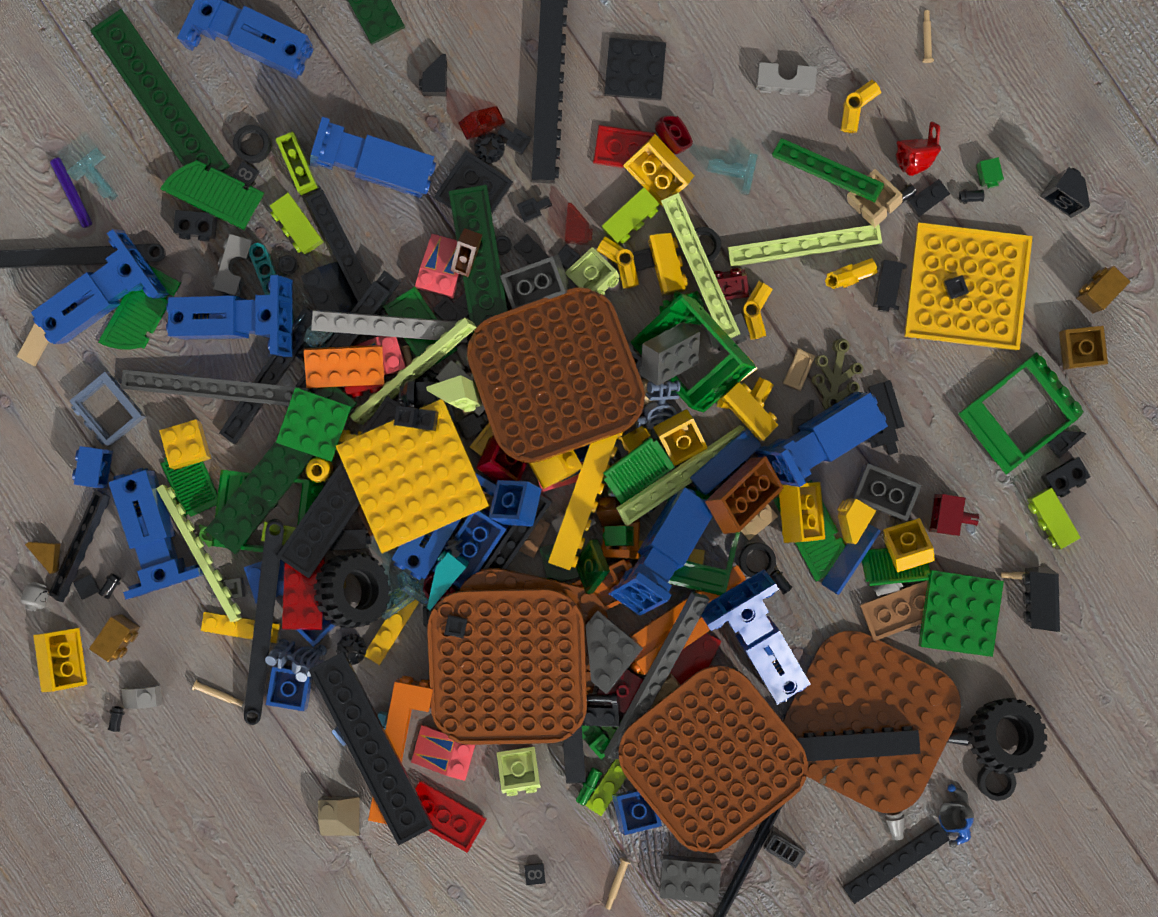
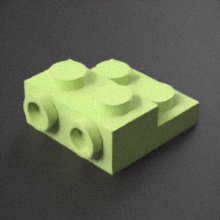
(593, 272)
(518, 771)

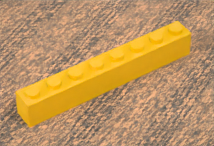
(583, 502)

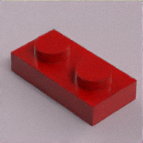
(357, 391)

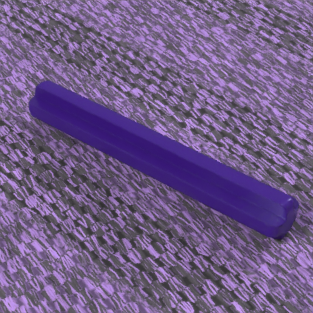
(71, 192)

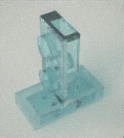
(87, 165)
(736, 170)
(407, 592)

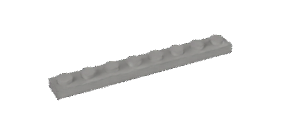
(380, 325)

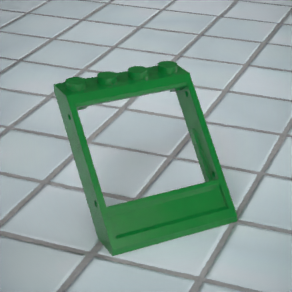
(720, 378)
(992, 434)
(231, 481)
(701, 576)

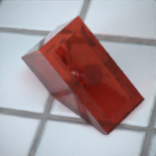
(481, 122)
(577, 227)

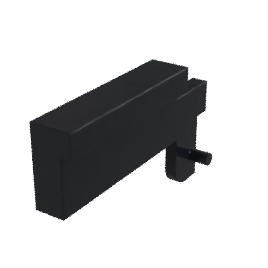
(889, 406)

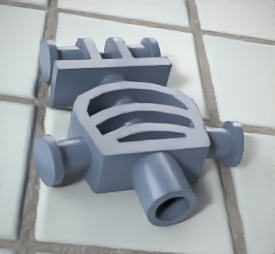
(654, 412)
(302, 659)

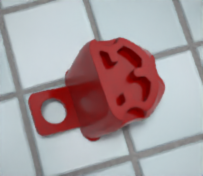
(918, 154)

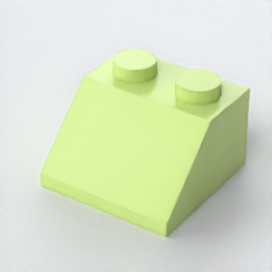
(458, 392)

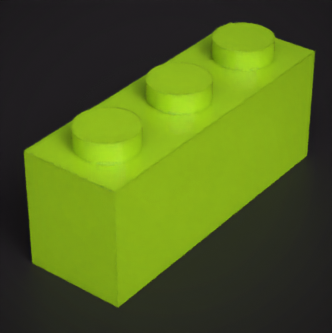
(297, 163)
(631, 216)
(295, 224)
(1053, 518)

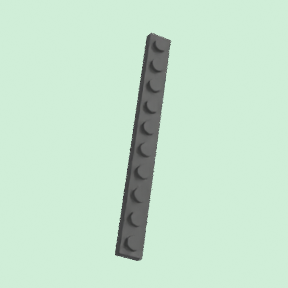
(207, 387)
(660, 668)

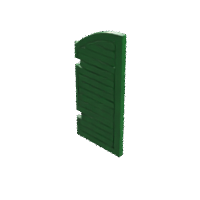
(214, 193)
(137, 316)
(820, 554)

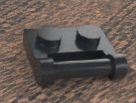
(602, 714)

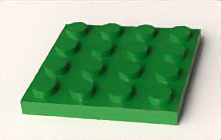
(961, 613)

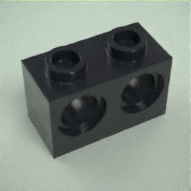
(196, 220)
(1064, 473)

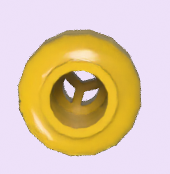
(313, 469)

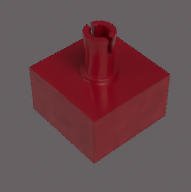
(498, 464)
(949, 515)
(625, 688)

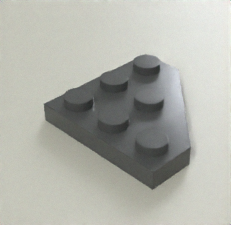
(609, 651)

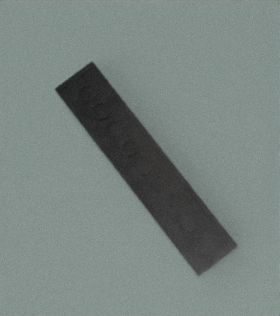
(329, 510)
(371, 748)

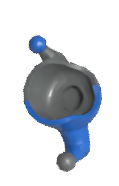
(957, 816)

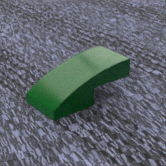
(595, 739)

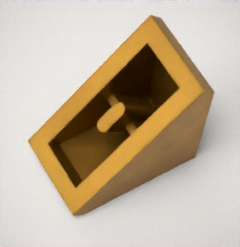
(47, 554)

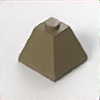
(339, 815)

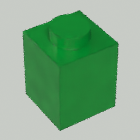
(990, 172)
(619, 536)

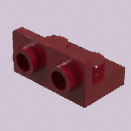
(733, 283)

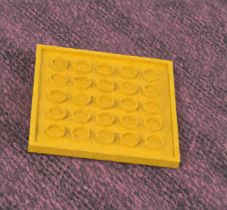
(995, 276)
(412, 479)

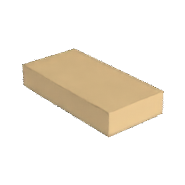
(33, 346)
(798, 369)

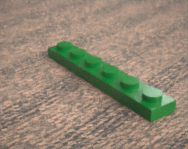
(828, 170)

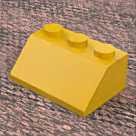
(658, 169)
(667, 263)
(750, 411)
(556, 468)
(802, 513)
(854, 519)
(60, 660)

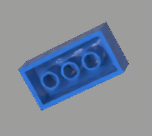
(479, 538)

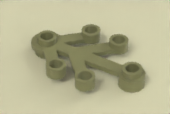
(836, 378)

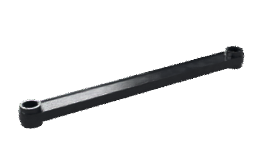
(70, 256)
(263, 622)

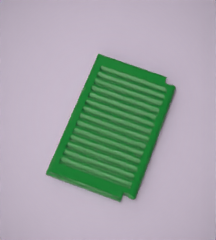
(637, 470)
(192, 487)
(880, 569)

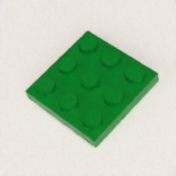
(313, 424)

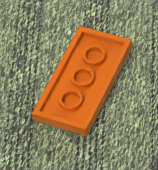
(344, 366)

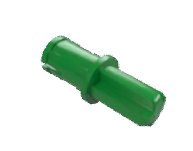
(588, 786)

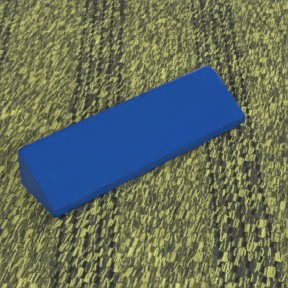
(725, 461)
(849, 560)

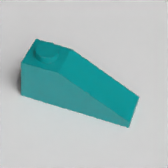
(445, 574)

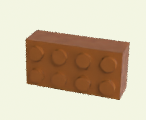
(744, 495)

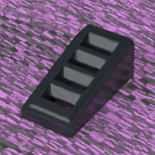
(771, 841)

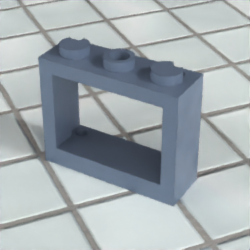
(92, 423)

